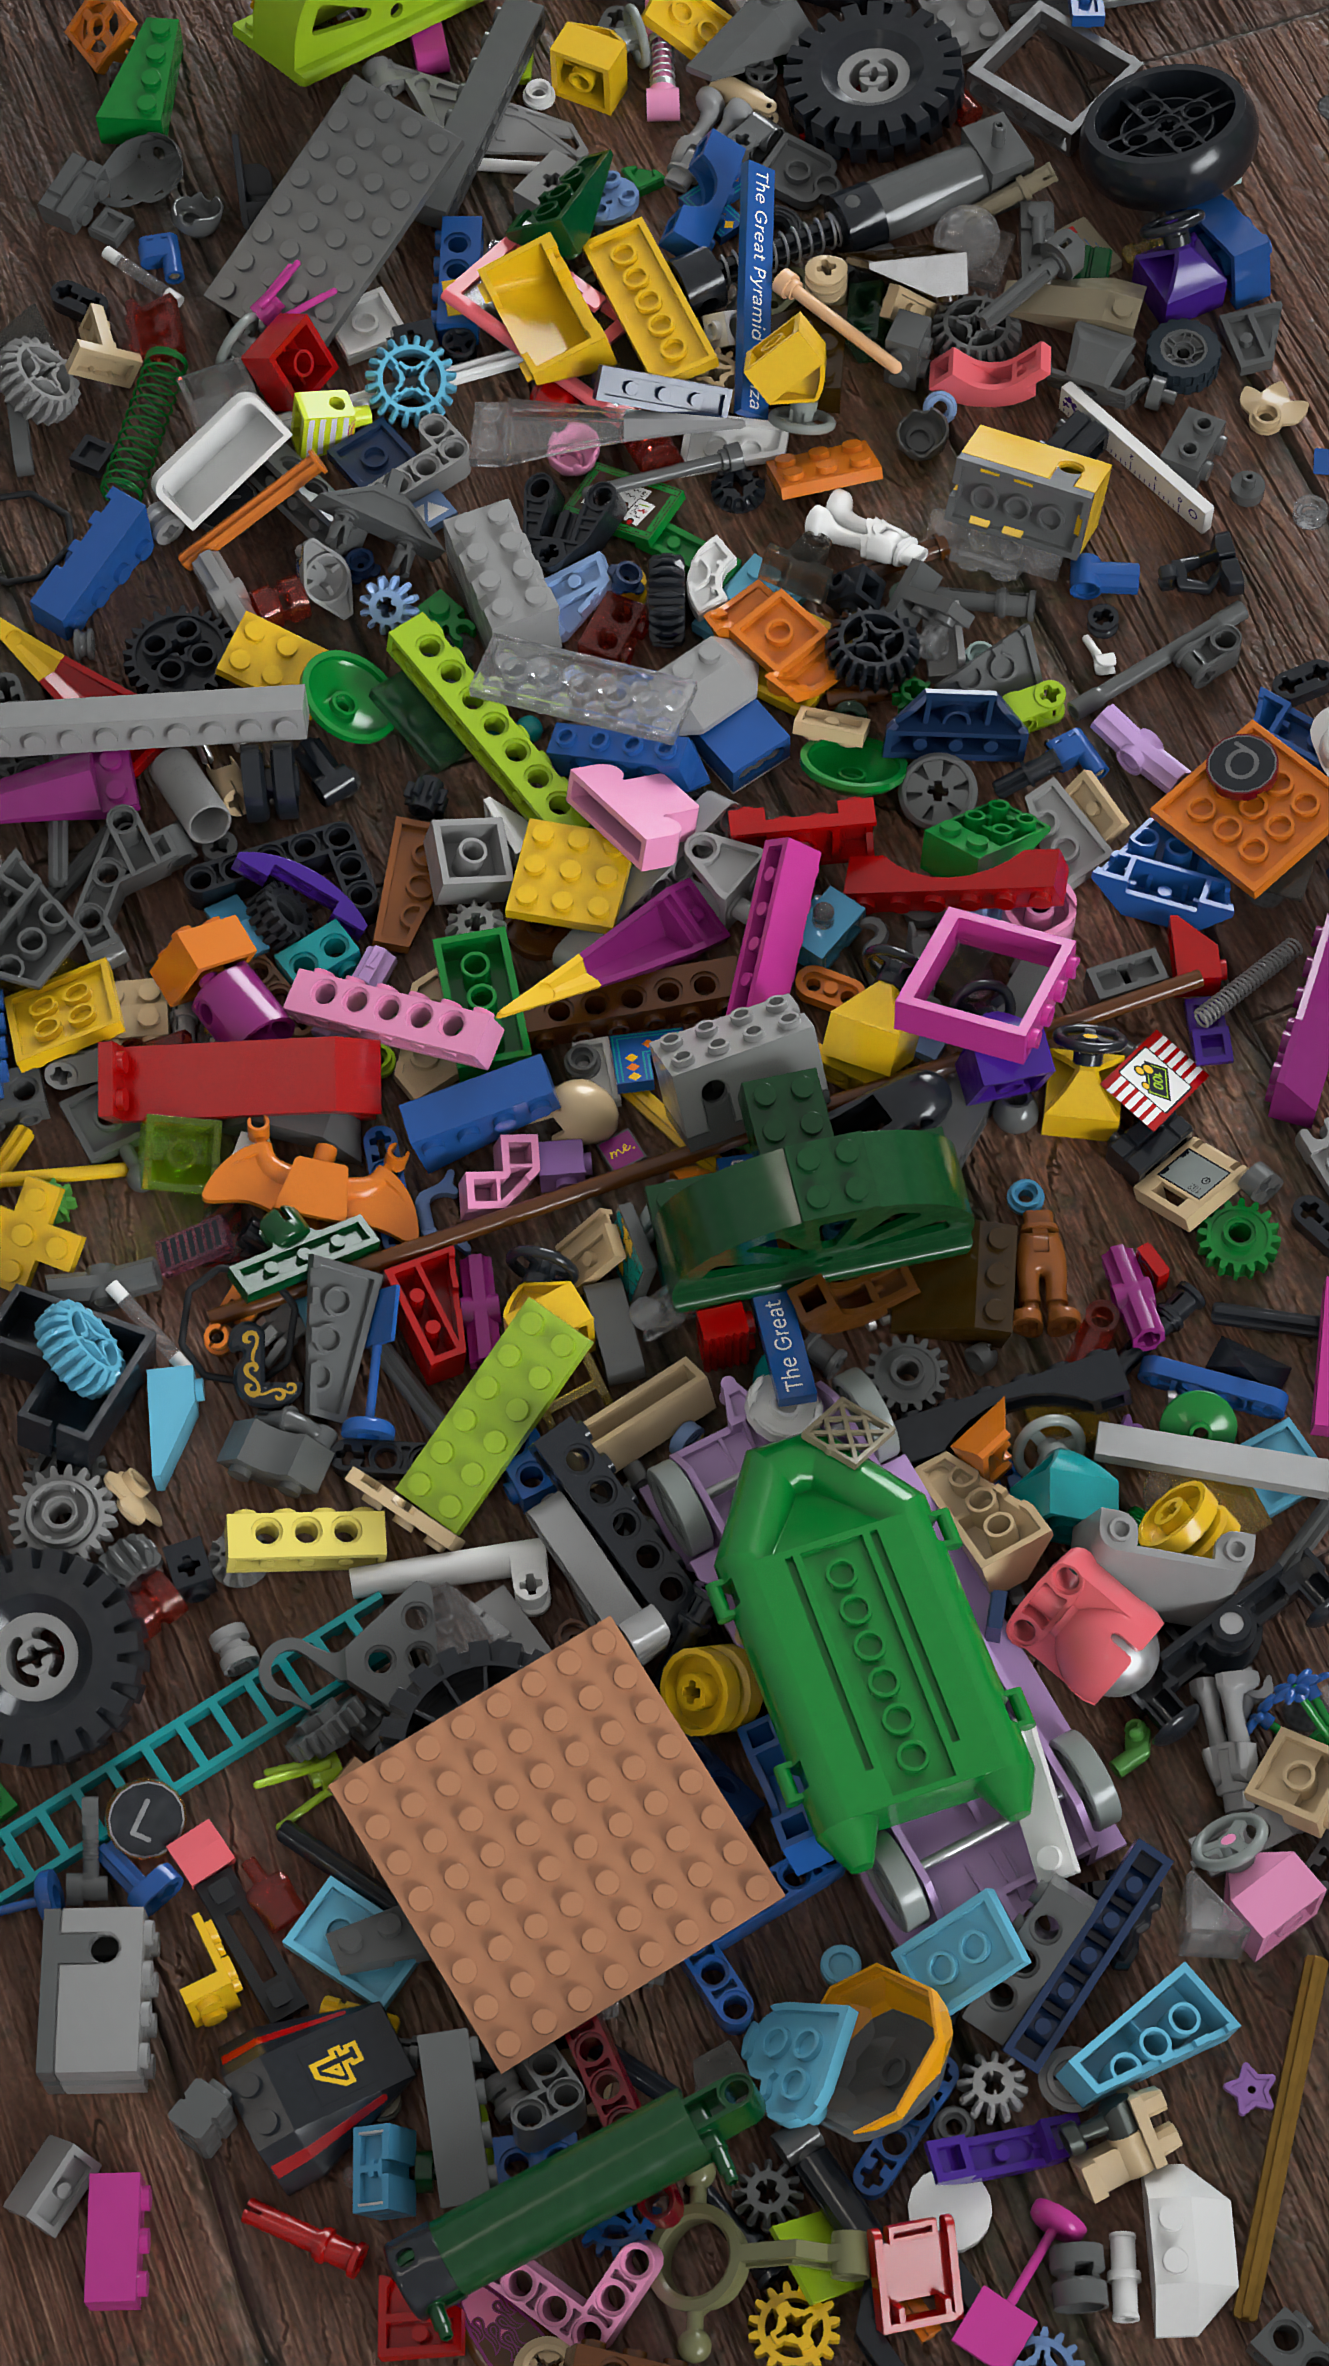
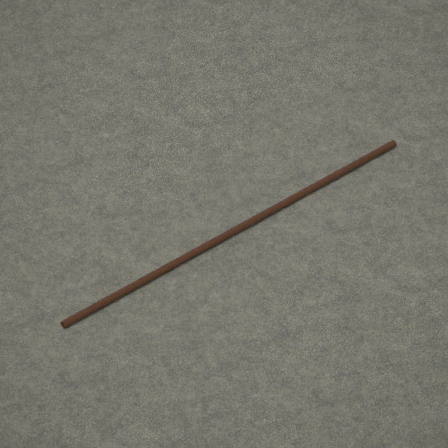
(672, 1159)

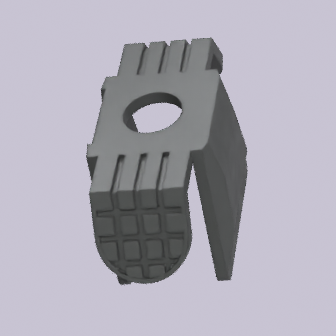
(1100, 362)

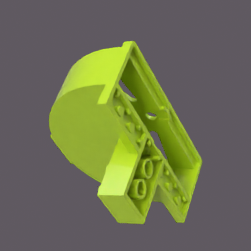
(284, 34)

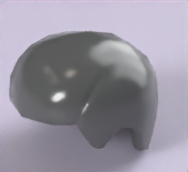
(197, 215)
(922, 434)

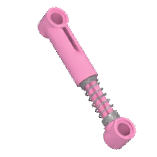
(663, 94)

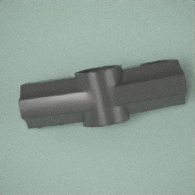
(89, 1286)

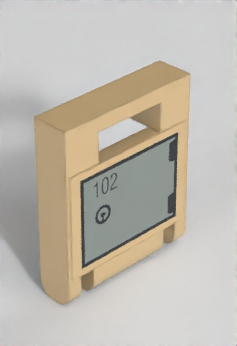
(1198, 1176)

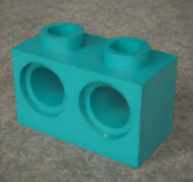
(315, 952)

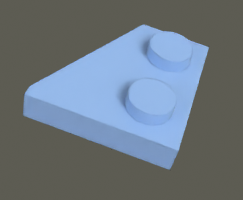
(579, 591)

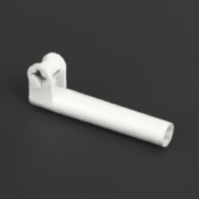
(521, 1560)

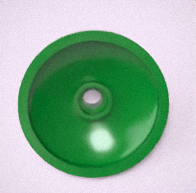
(339, 699)
(852, 770)

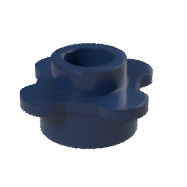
(361, 557)
(626, 578)

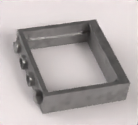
(1021, 107)

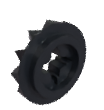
(729, 499)

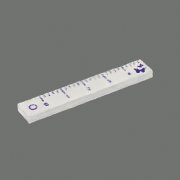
(1142, 461)

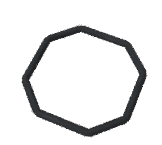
(69, 529)
(185, 1320)

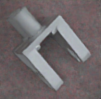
(726, 874)

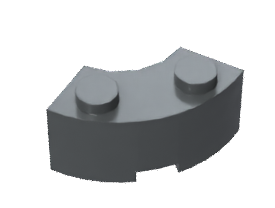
(275, 1458)

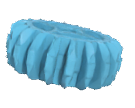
(400, 370)
(79, 1349)

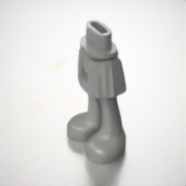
(711, 111)
(1231, 1761)

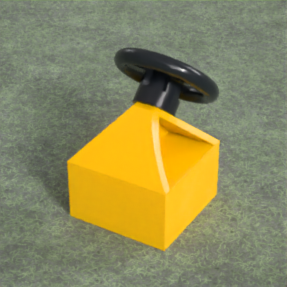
(863, 1027)
(1073, 1094)
(552, 1292)

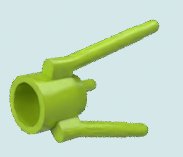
(320, 1773)

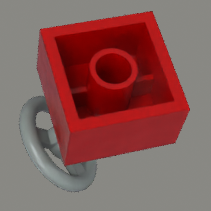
(283, 358)

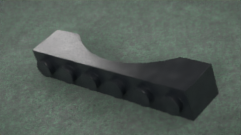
(1088, 1385)

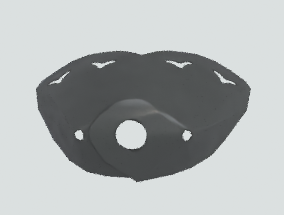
(142, 176)

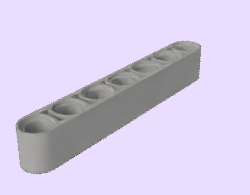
(647, 884)

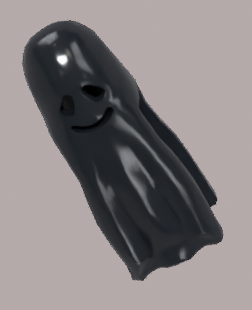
(904, 1103)

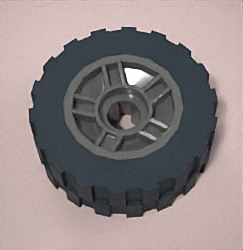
(1184, 354)

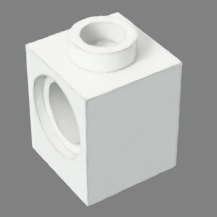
(721, 328)

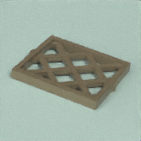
(864, 1416)

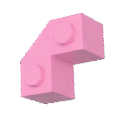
(514, 1171)

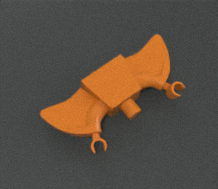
(315, 1186)

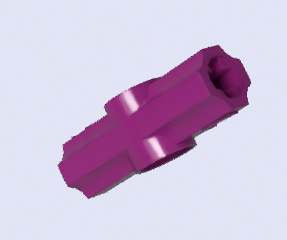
(1133, 1297)
(479, 1307)

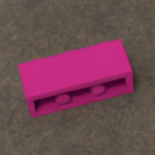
(117, 2241)

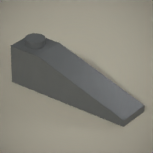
(751, 37)

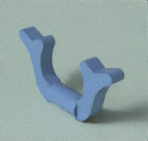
(422, 1205)

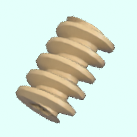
(827, 279)

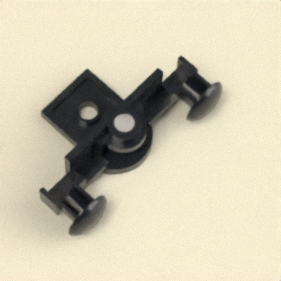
(1225, 1642)

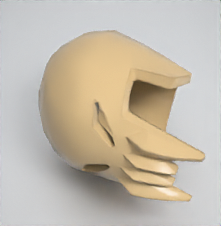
(585, 1112)

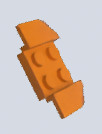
(779, 638)

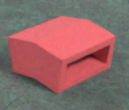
(200, 1853)

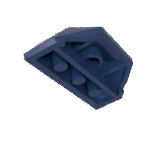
(957, 722)

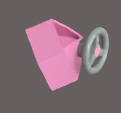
(1264, 1889)

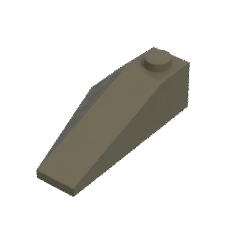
(1097, 301)

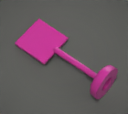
(993, 2325)

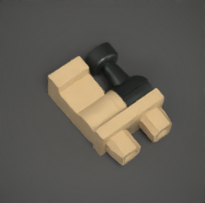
(1131, 2144)

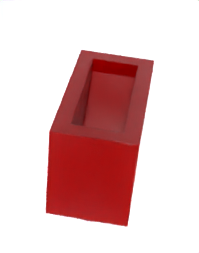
(1193, 951)

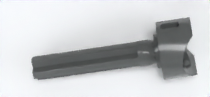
(1056, 262)

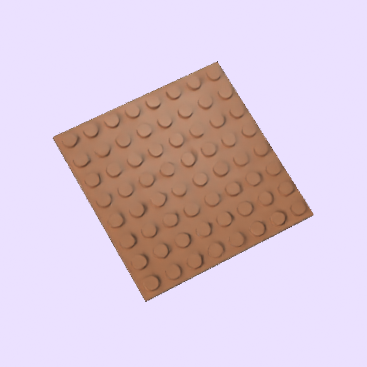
(556, 1843)

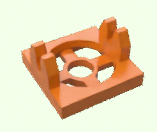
(117, 45)

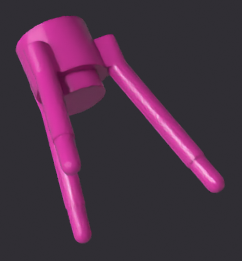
(269, 305)

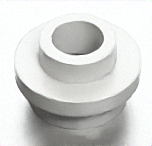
(538, 94)

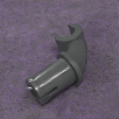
(292, 1421)

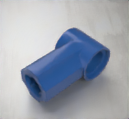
(1092, 576)

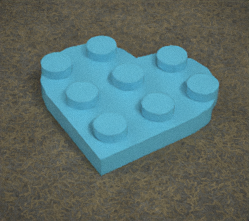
(798, 2058)

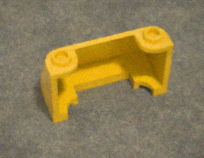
(545, 313)

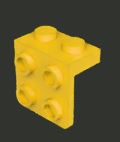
(214, 1995)

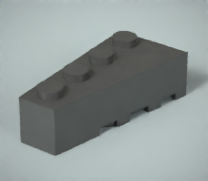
(455, 2115)

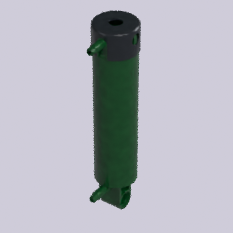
(569, 2194)

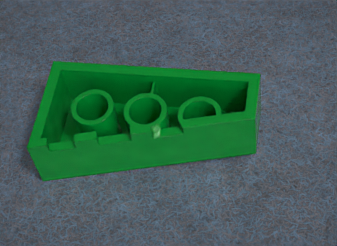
(145, 84)

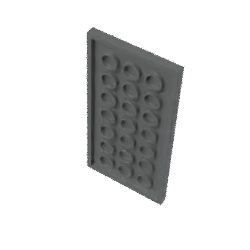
(339, 208)

